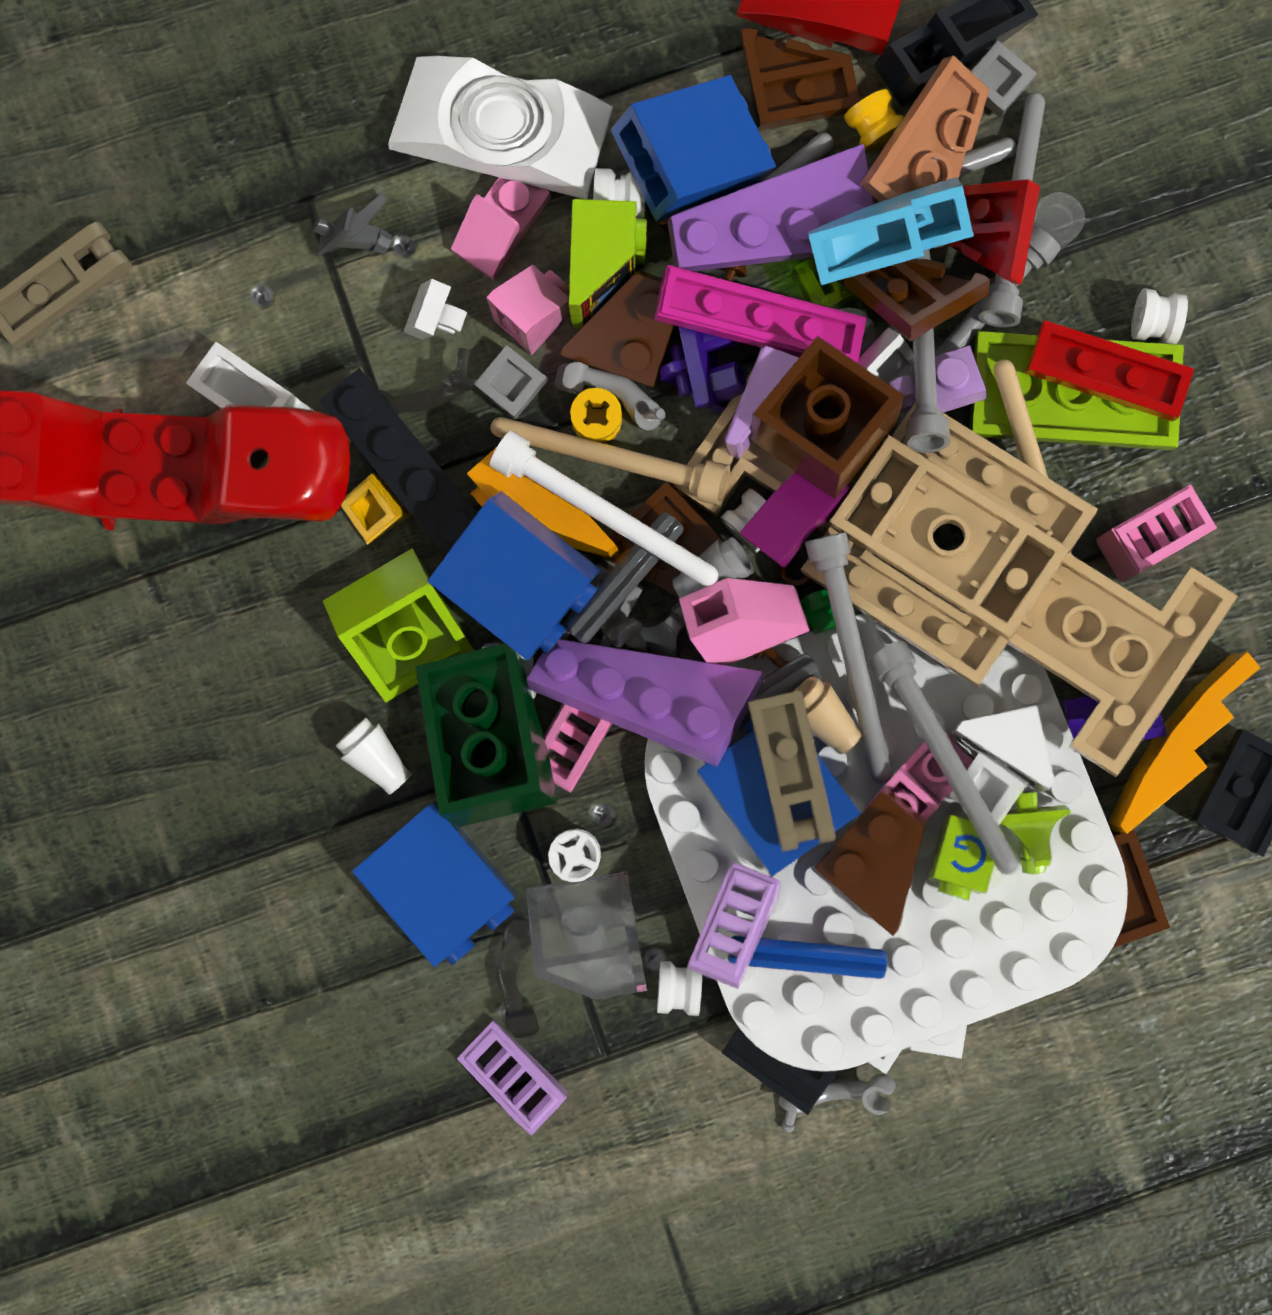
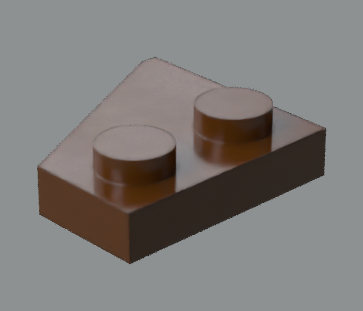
(795, 81)
(878, 859)

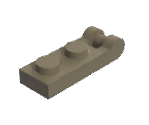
(58, 284)
(791, 768)

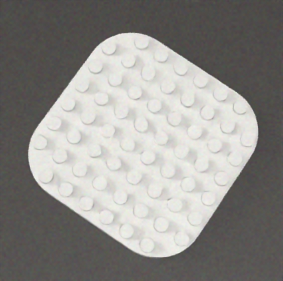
(950, 955)

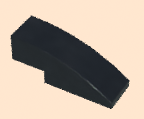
(961, 30)

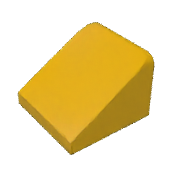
(374, 508)

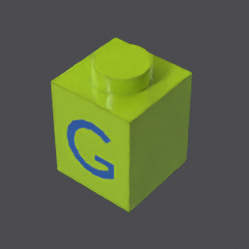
(960, 860)

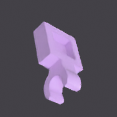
(956, 381)

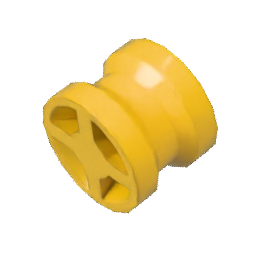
(874, 120)
(596, 426)

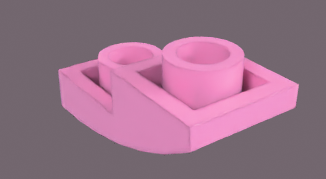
(921, 780)

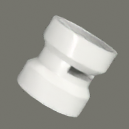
(623, 189)

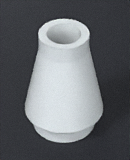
(373, 755)

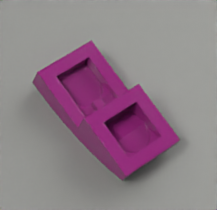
(791, 517)

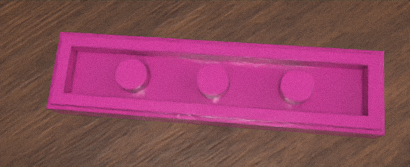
(753, 314)

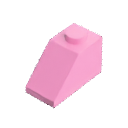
(530, 306)

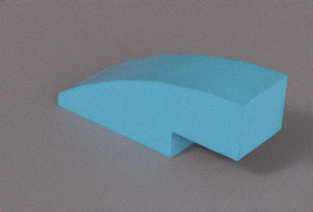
(891, 231)

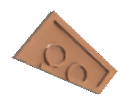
(932, 135)

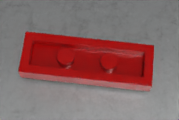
(1109, 371)

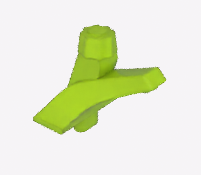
(1033, 829)

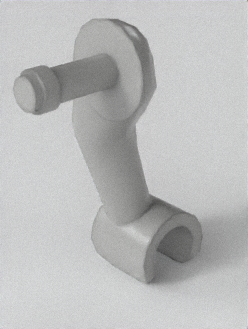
(641, 407)
(851, 1090)

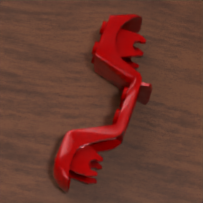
(171, 465)

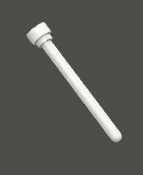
(517, 458)

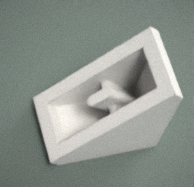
(1014, 741)

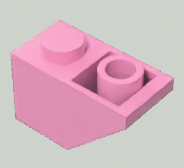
(741, 618)

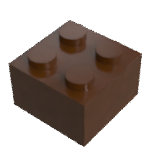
(826, 417)

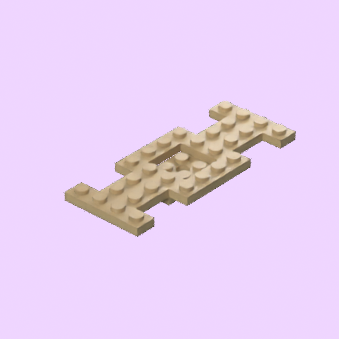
(1006, 576)

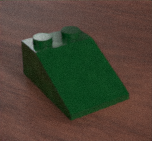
(484, 736)

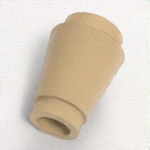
(828, 716)

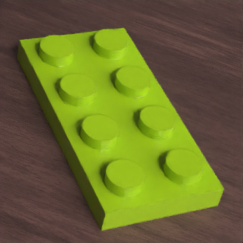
(1062, 412)

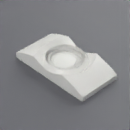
(502, 124)

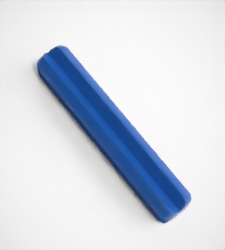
(817, 958)

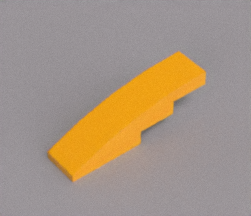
(1172, 759)

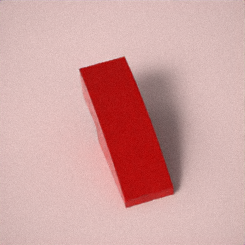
(850, 22)

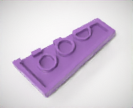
(771, 217)
(655, 696)

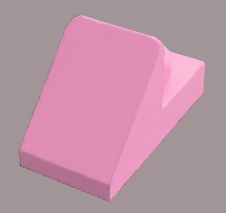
(498, 224)

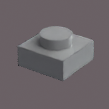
(1004, 76)
(510, 382)

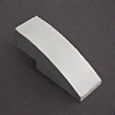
(232, 381)

